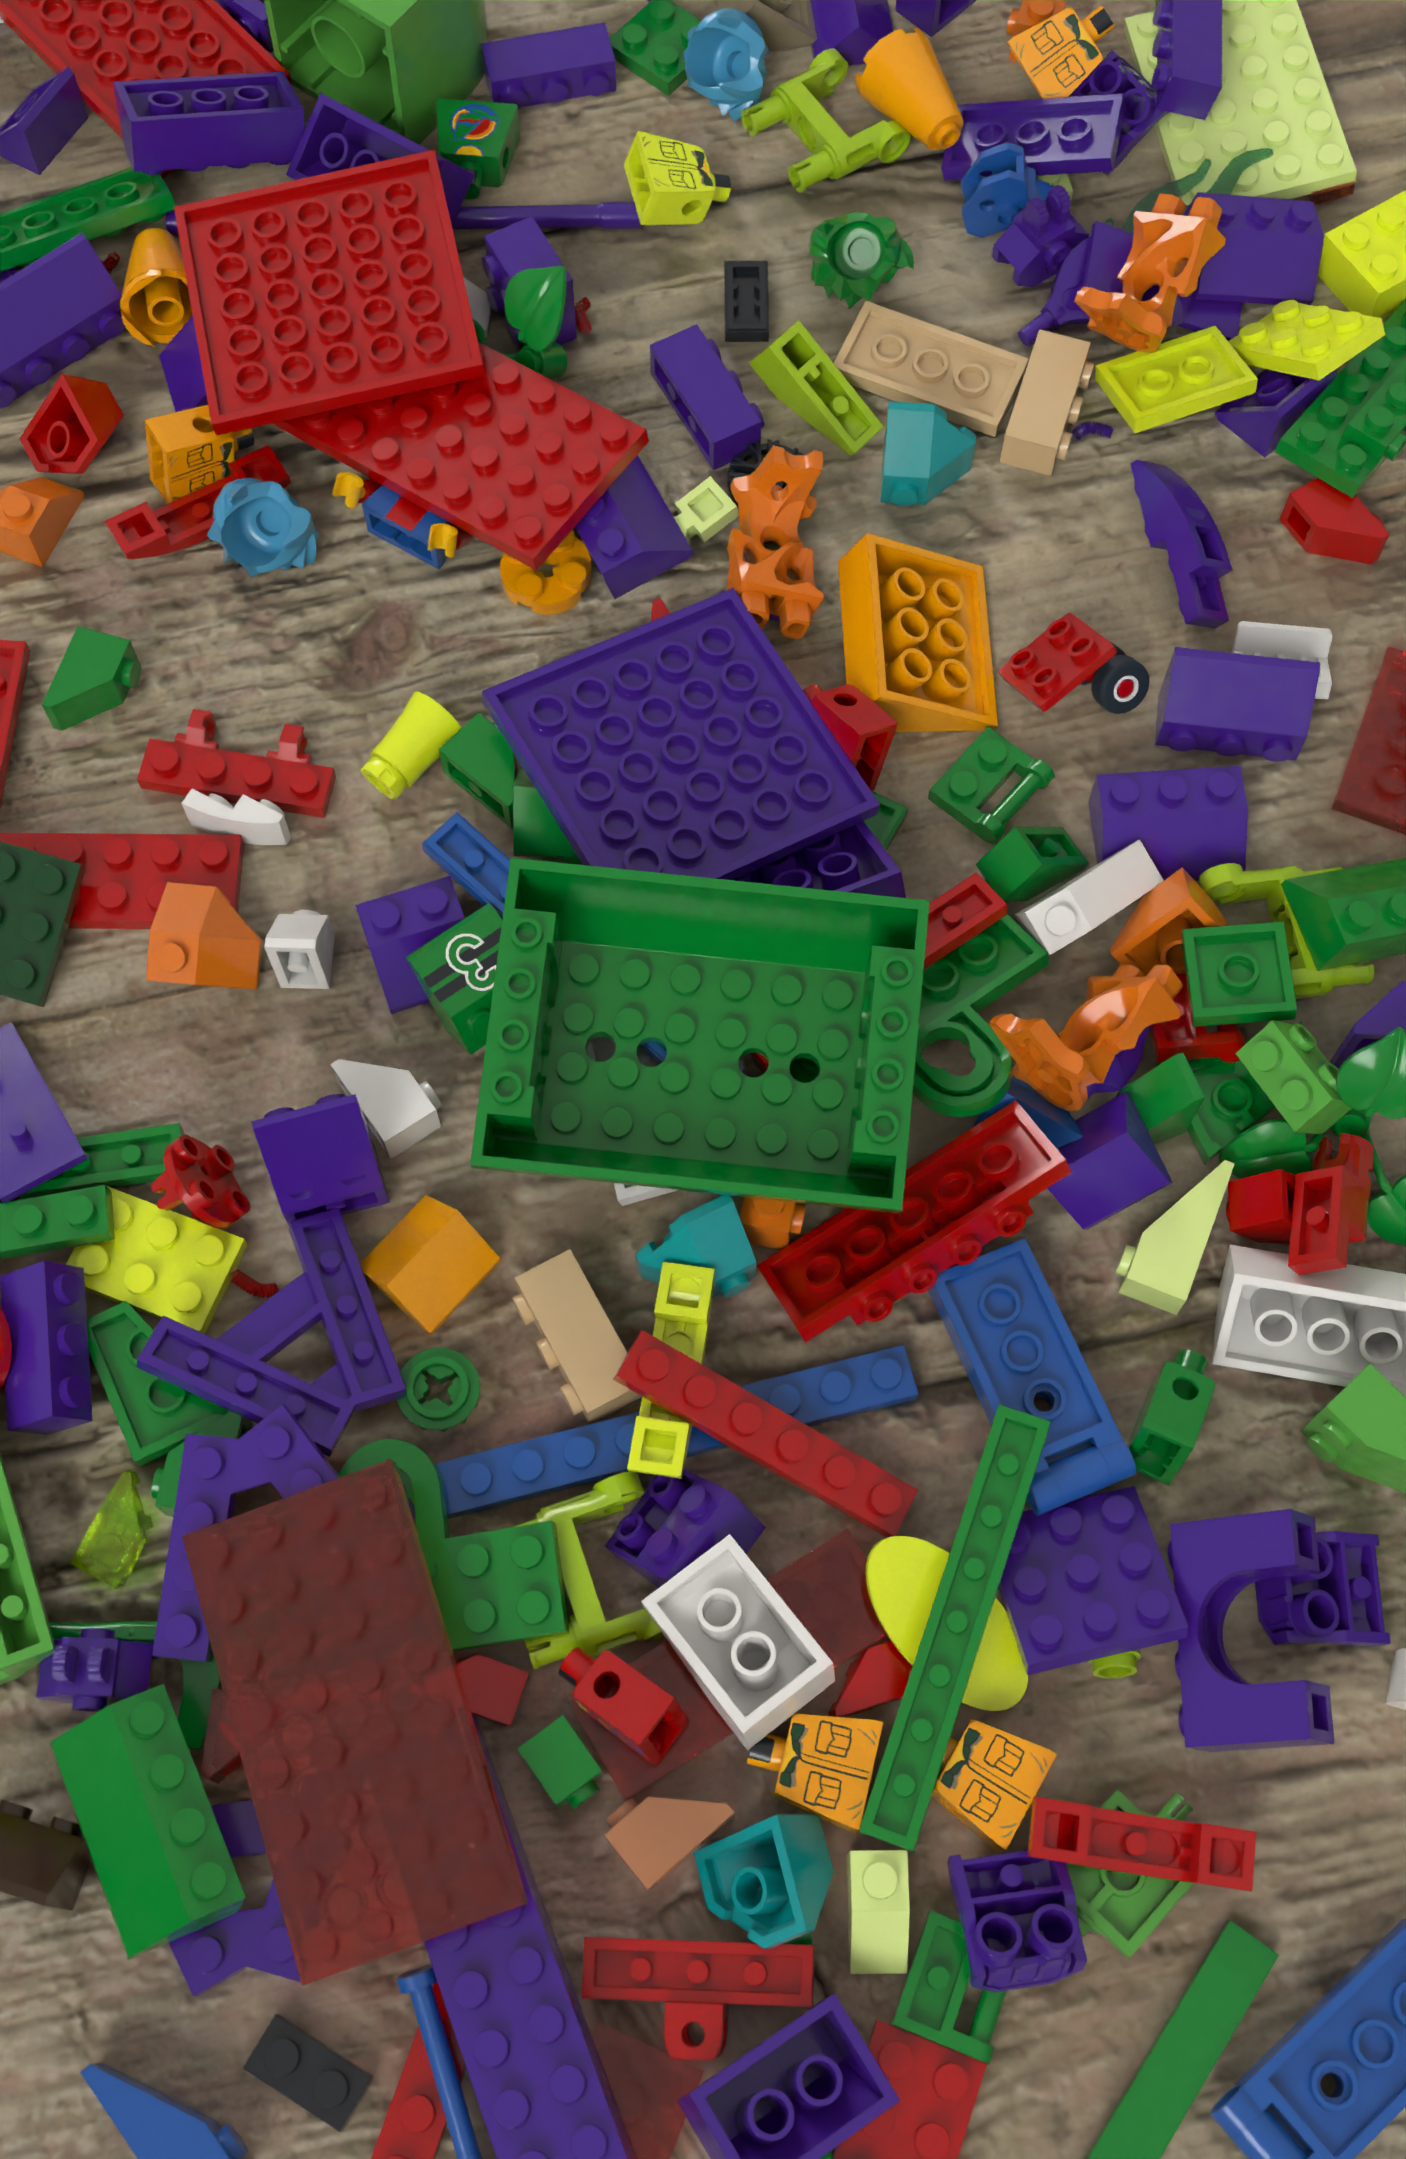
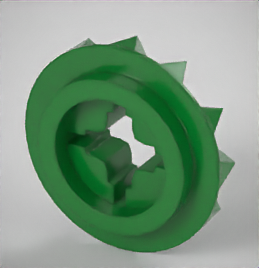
(441, 1365)

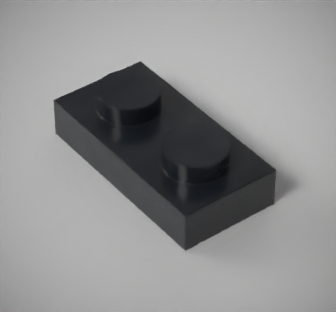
(308, 2072)

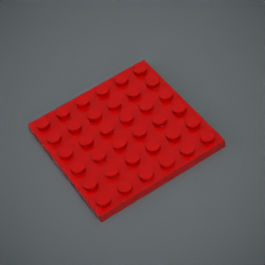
(327, 292)

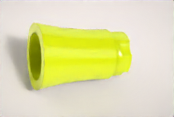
(410, 745)

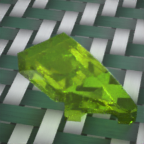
(115, 1534)

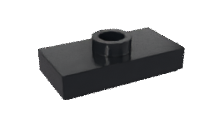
(746, 301)

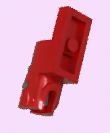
(1331, 1205)

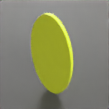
(902, 1587)

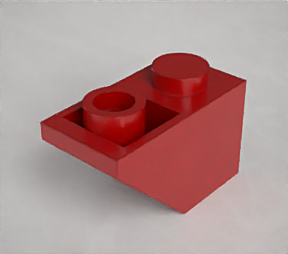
(1333, 523)

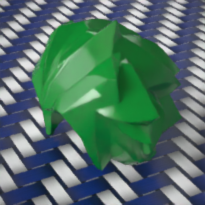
(856, 255)

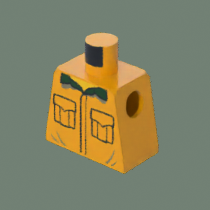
(1061, 50)
(187, 452)
(823, 1766)
(991, 1781)

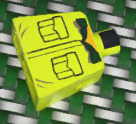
(672, 181)

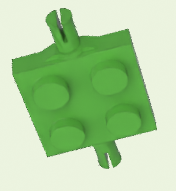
(1122, 1904)

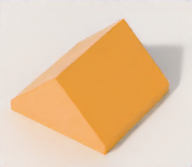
(429, 1263)

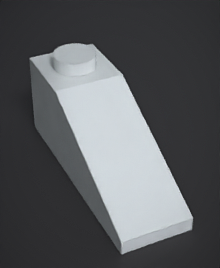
(1090, 898)

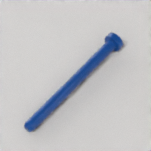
(419, 1985)

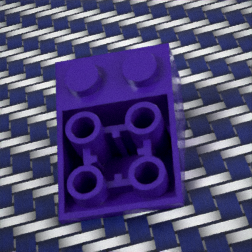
(321, 1158)

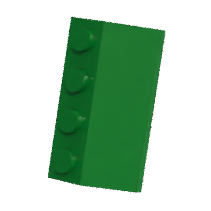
(1351, 913)
(147, 1822)

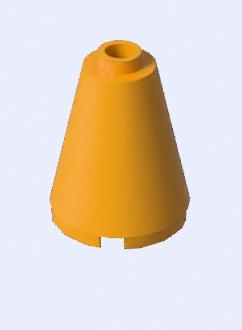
(910, 87)
(155, 288)

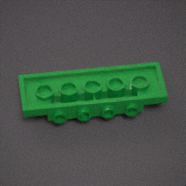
(1357, 415)

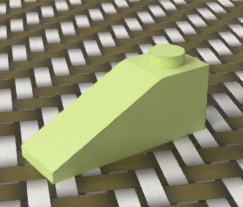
(1171, 1248)

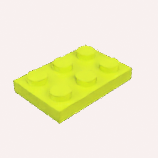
(1306, 339)
(1176, 379)
(161, 1262)

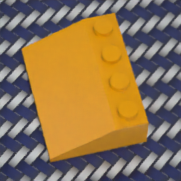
(917, 636)

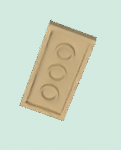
(930, 365)

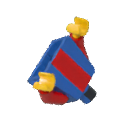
(401, 520)

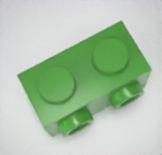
(1295, 1076)

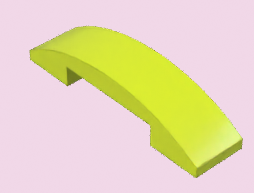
(681, 1322)

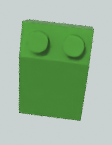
(1364, 1430)

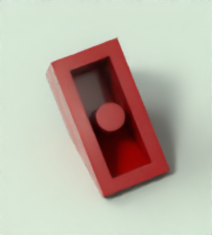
(1262, 1206)

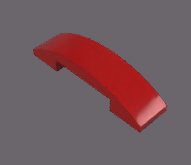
(187, 519)
(1142, 1844)

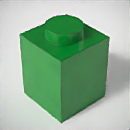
(562, 1764)

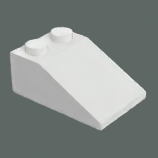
(740, 1641)

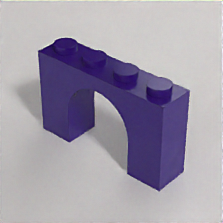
(1210, 1568)

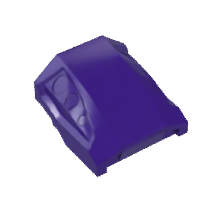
(1117, 76)
(1330, 1606)
(1026, 1908)

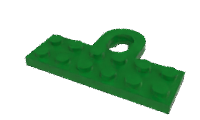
(949, 1008)
(486, 1583)

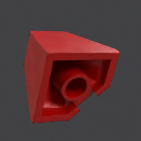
(71, 425)

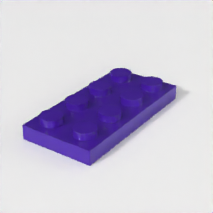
(1055, 133)

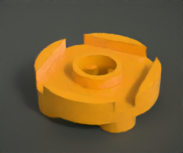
(551, 593)

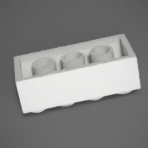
(1312, 1323)

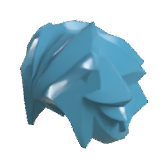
(727, 60)
(262, 527)

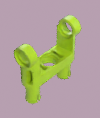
(832, 150)
(1233, 885)
(588, 1623)

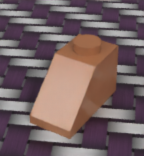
(662, 1833)

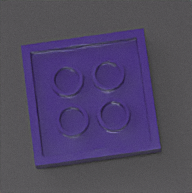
(1088, 1583)

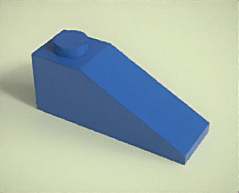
(158, 2124)

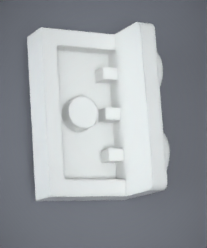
(1287, 643)

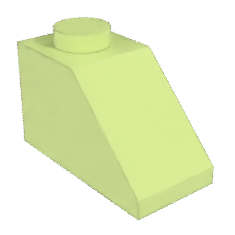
(878, 1911)

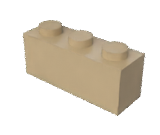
(1047, 403)
(574, 1335)

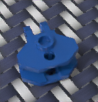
(996, 199)

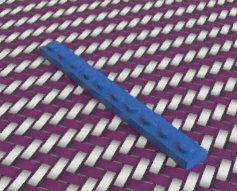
(604, 1447)

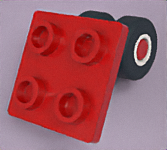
(1075, 655)

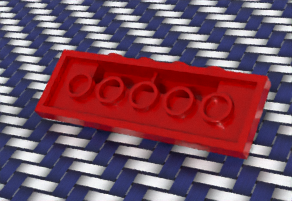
(949, 1211)

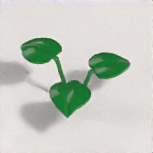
(536, 308)
(1367, 1083)

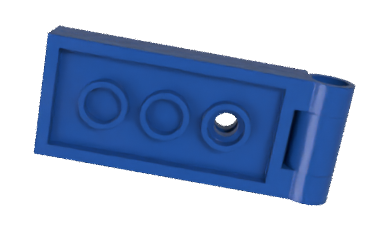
(1024, 1351)
(1355, 2038)

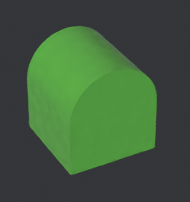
(382, 55)

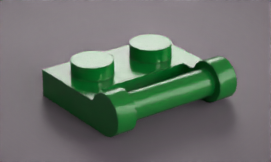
(979, 776)
(937, 1988)

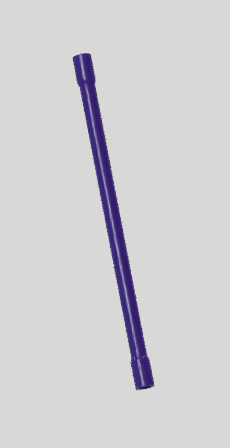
(603, 215)

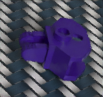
(1040, 237)
(94, 1670)

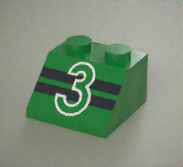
(460, 975)

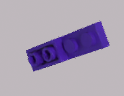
(1184, 527)

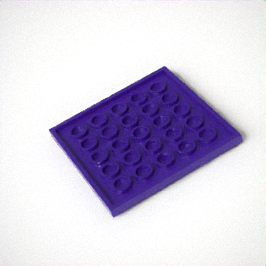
(681, 748)

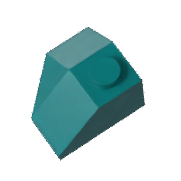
(922, 453)
(709, 1239)
(768, 1877)

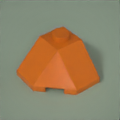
(35, 517)
(1157, 923)
(202, 940)

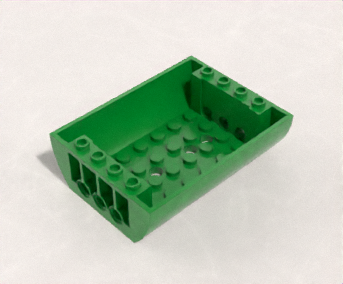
(709, 978)

